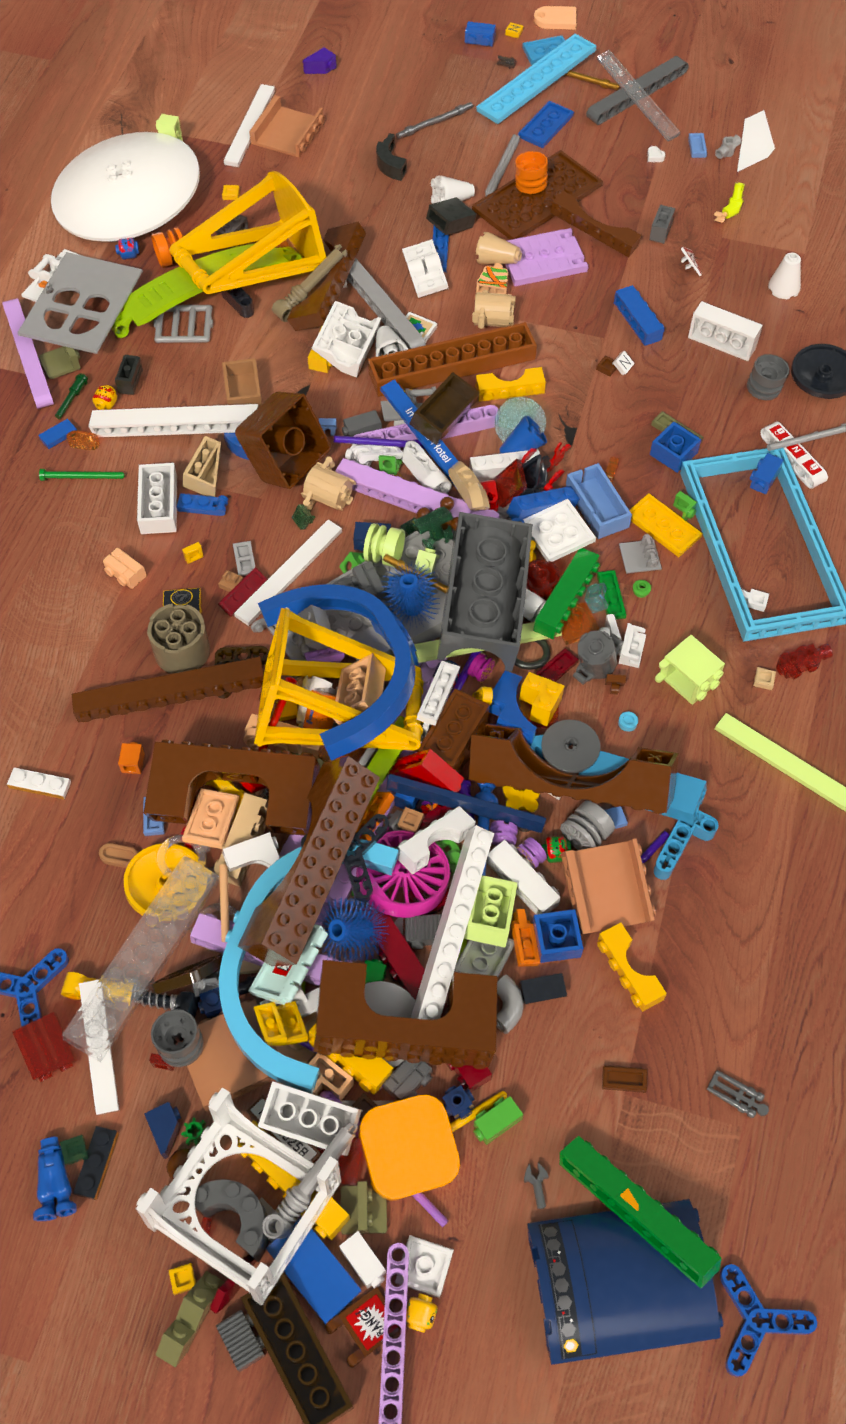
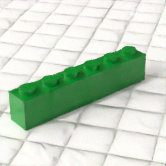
(566, 593)

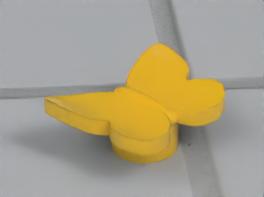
(521, 799)

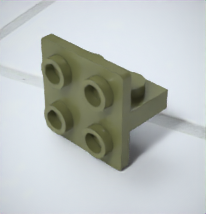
(365, 1209)

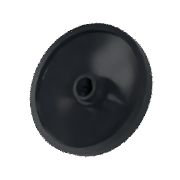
(821, 371)

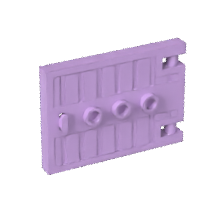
(547, 257)

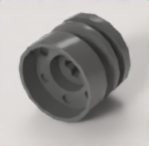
(767, 377)
(172, 1028)

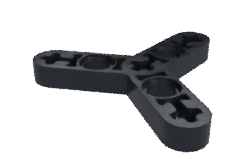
(357, 861)

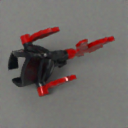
(536, 468)

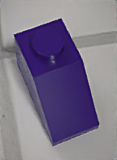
(320, 62)

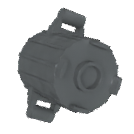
(597, 655)

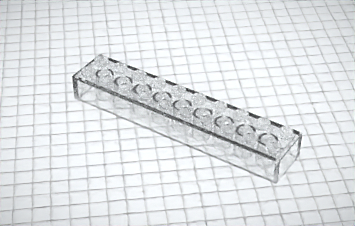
(141, 959)

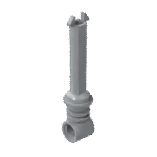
(299, 1197)

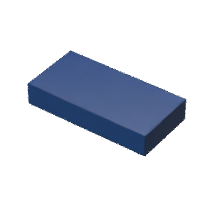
(56, 434)

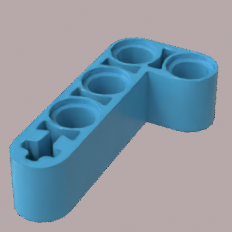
(679, 843)

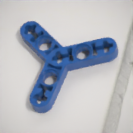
(17, 982)
(750, 1328)

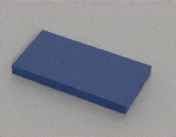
(546, 124)
(318, 1276)

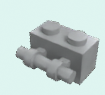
(318, 617)

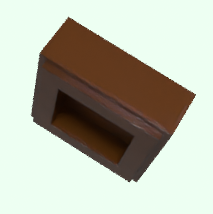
(606, 366)

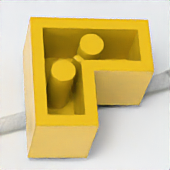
(543, 695)

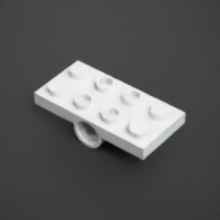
(425, 268)

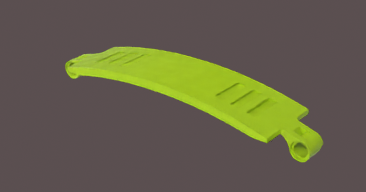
(178, 286)

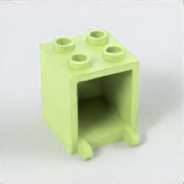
(691, 670)

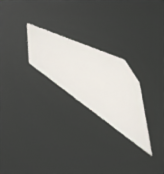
(756, 141)

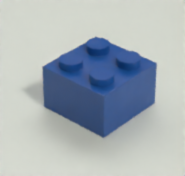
(675, 446)
(558, 936)

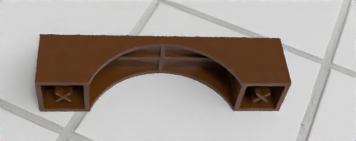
(506, 759)
(286, 918)

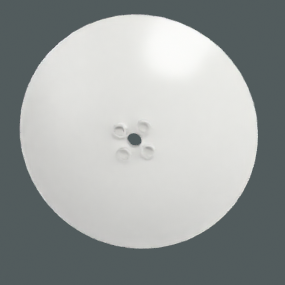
(153, 186)

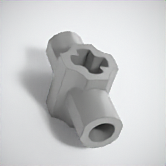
(728, 146)

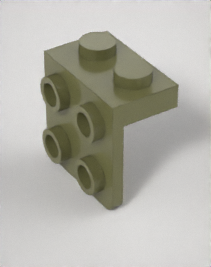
(60, 361)

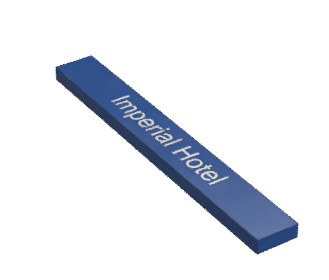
(406, 409)

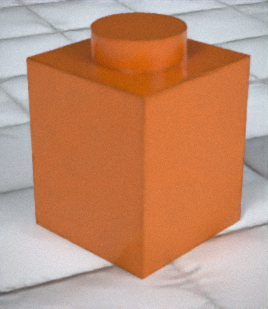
(131, 758)

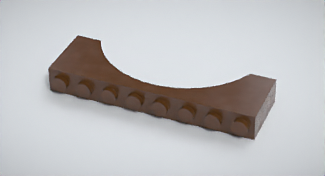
(315, 308)

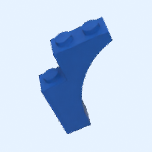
(505, 705)

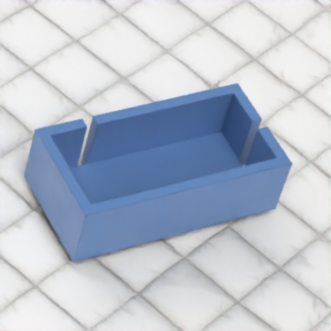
(599, 501)

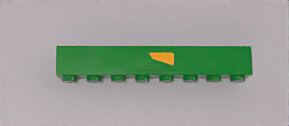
(640, 1211)

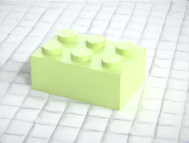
(492, 911)

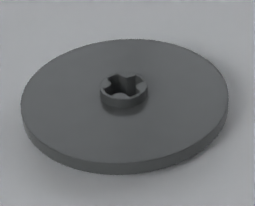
(556, 746)

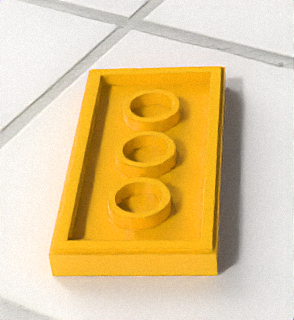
(664, 525)

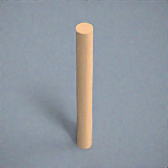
(224, 901)

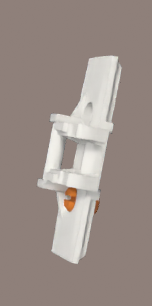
(42, 277)

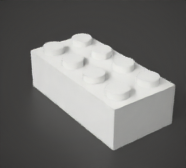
(724, 331)
(157, 498)
(305, 1116)

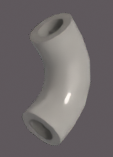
(512, 1004)

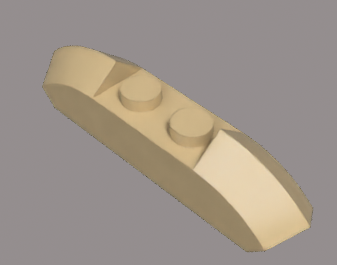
(469, 486)

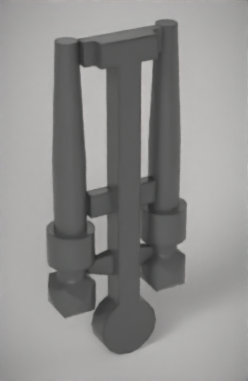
(762, 1109)

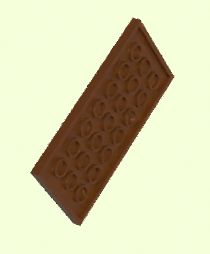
(520, 213)

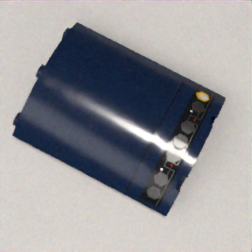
(614, 1290)

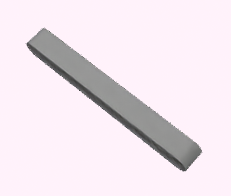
(384, 306)

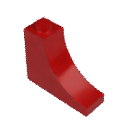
(428, 769)

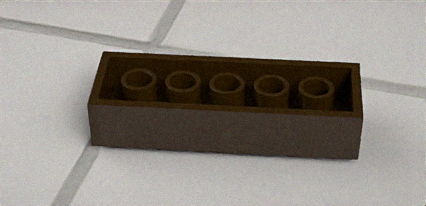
(298, 1355)

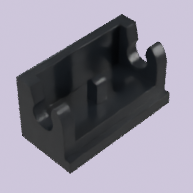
(543, 988)

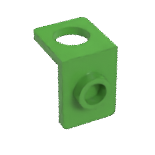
(391, 464)
(355, 559)

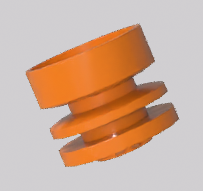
(531, 172)
(162, 245)

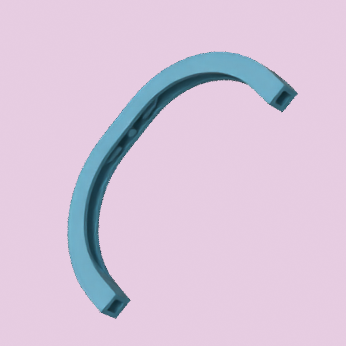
(269, 1061)

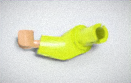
(734, 205)

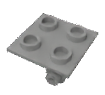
(640, 555)

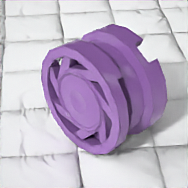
(503, 832)

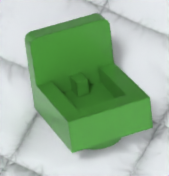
(685, 504)

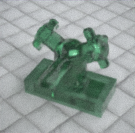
(433, 523)

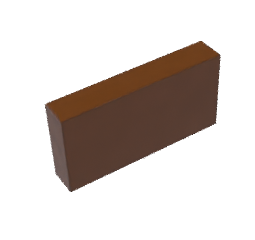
(624, 1079)

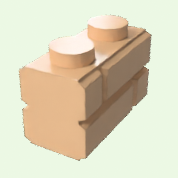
(124, 568)

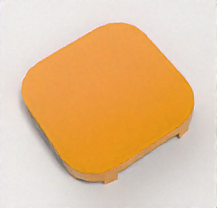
(408, 1147)

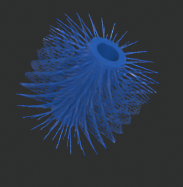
(410, 591)
(350, 929)

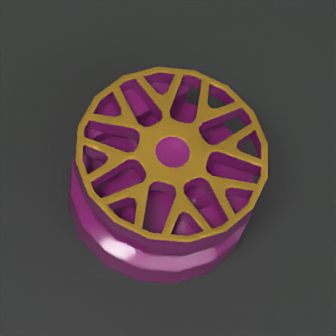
(481, 667)

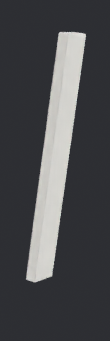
(242, 139)
(289, 570)

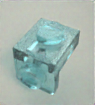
(595, 597)

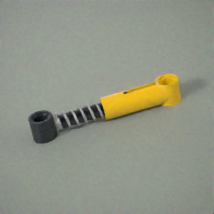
(183, 1001)

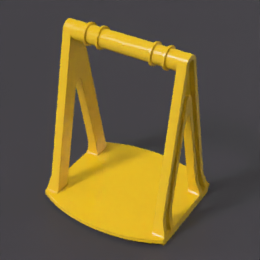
(296, 222)
(275, 688)

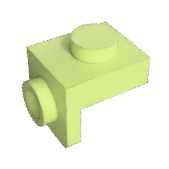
(428, 559)

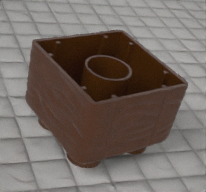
(283, 439)

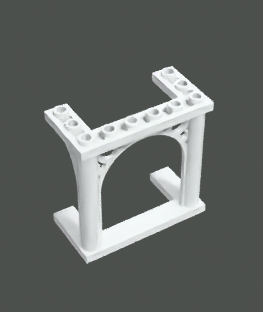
(158, 1209)

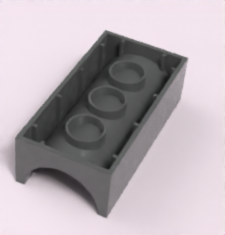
(486, 587)

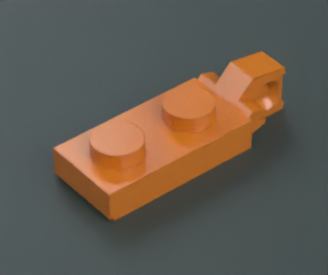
(524, 940)

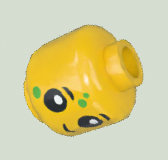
(420, 1313)

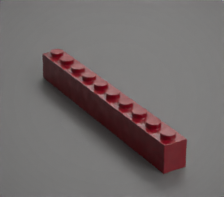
(409, 973)

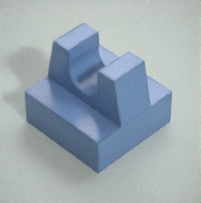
(327, 423)

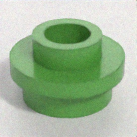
(641, 592)

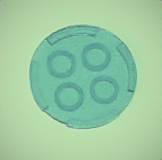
(513, 411)

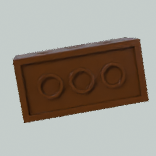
(453, 730)

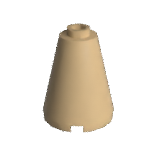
(496, 250)

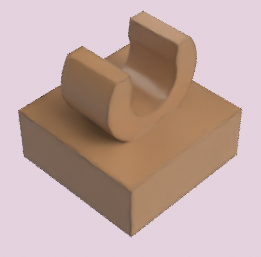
(229, 580)
(410, 820)

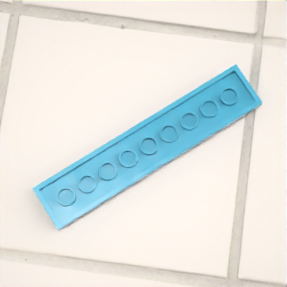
(536, 78)

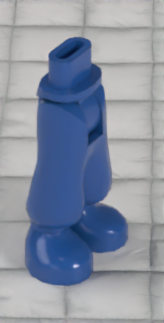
(52, 1183)

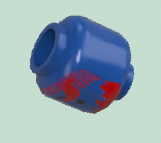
(127, 248)

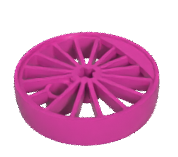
(403, 878)

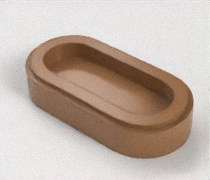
(116, 854)

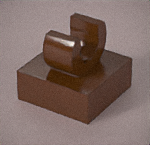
(615, 681)

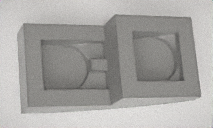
(244, 557)

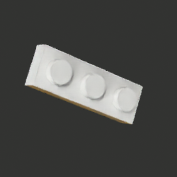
(39, 783)

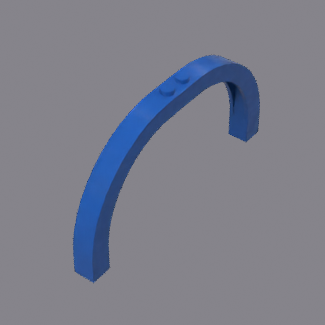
(395, 697)

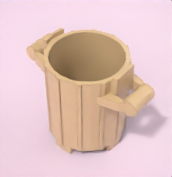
(493, 309)
(327, 486)

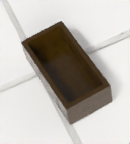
(444, 408)

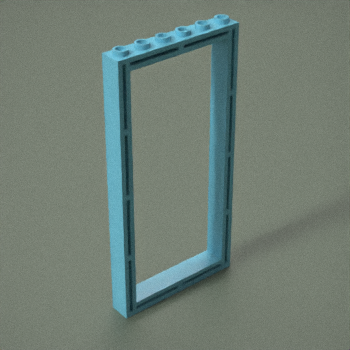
(741, 461)

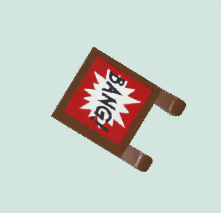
(365, 1324)

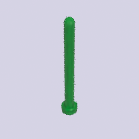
(43, 474)

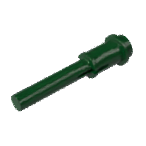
(75, 389)

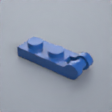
(202, 504)

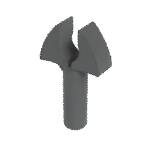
(537, 1184)

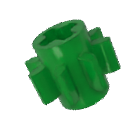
(190, 1130)

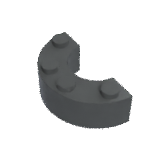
(236, 1197)

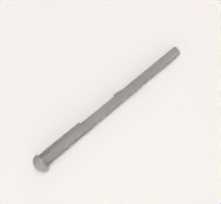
(816, 435)

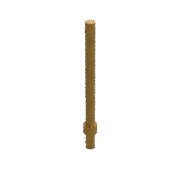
(605, 83)
(394, 562)

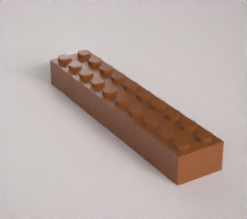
(460, 355)

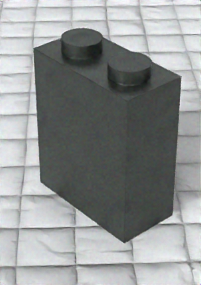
(451, 216)

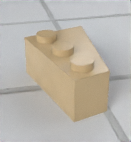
(203, 468)

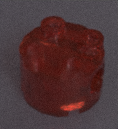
(542, 577)

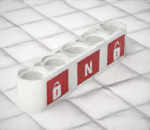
(802, 463)

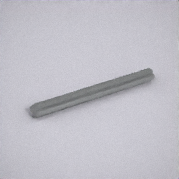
(502, 164)

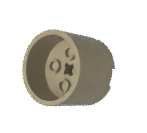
(178, 638)

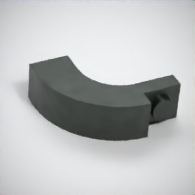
(388, 163)

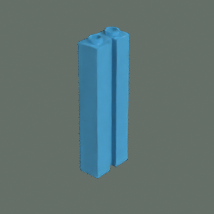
(688, 790)

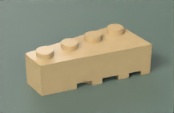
(247, 825)

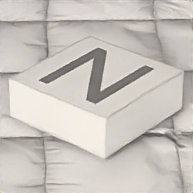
(623, 363)

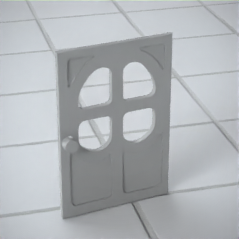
(90, 279)

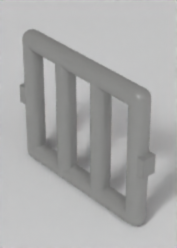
(190, 338)

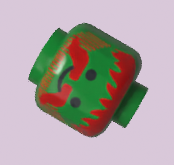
(554, 847)

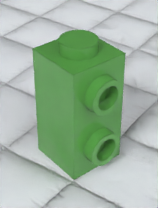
(497, 1121)

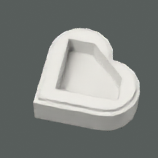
(655, 154)

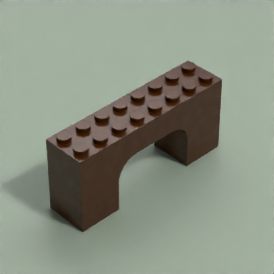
(184, 768)
(351, 1028)

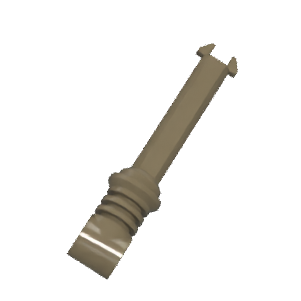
(299, 293)

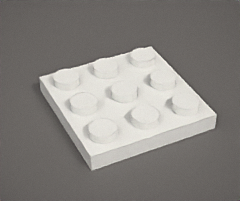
(559, 531)

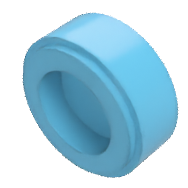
(628, 721)

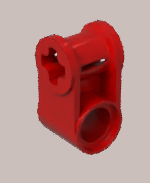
(491, 491)

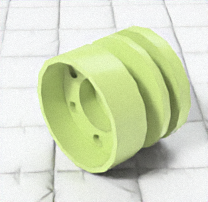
(380, 542)

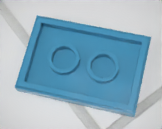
(539, 48)

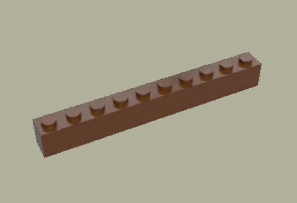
(168, 689)

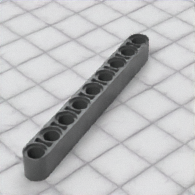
(649, 82)

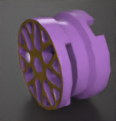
(532, 851)

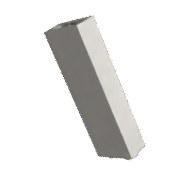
(418, 635)

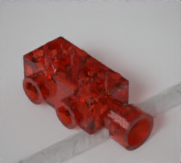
(805, 659)

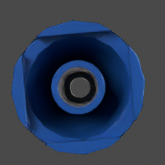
(524, 437)

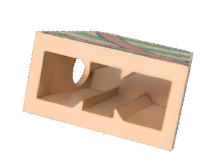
(493, 279)

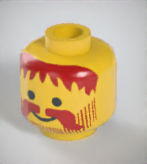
(104, 397)

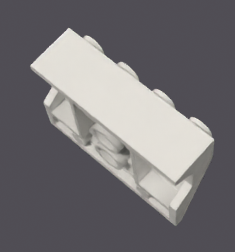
(346, 338)

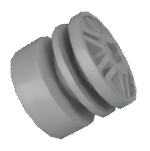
(587, 826)

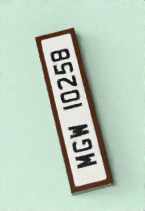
(304, 1149)

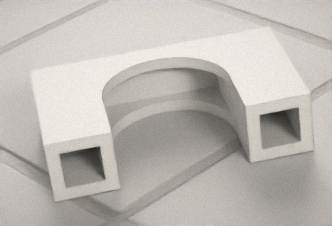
(253, 851)

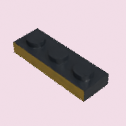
(95, 1166)

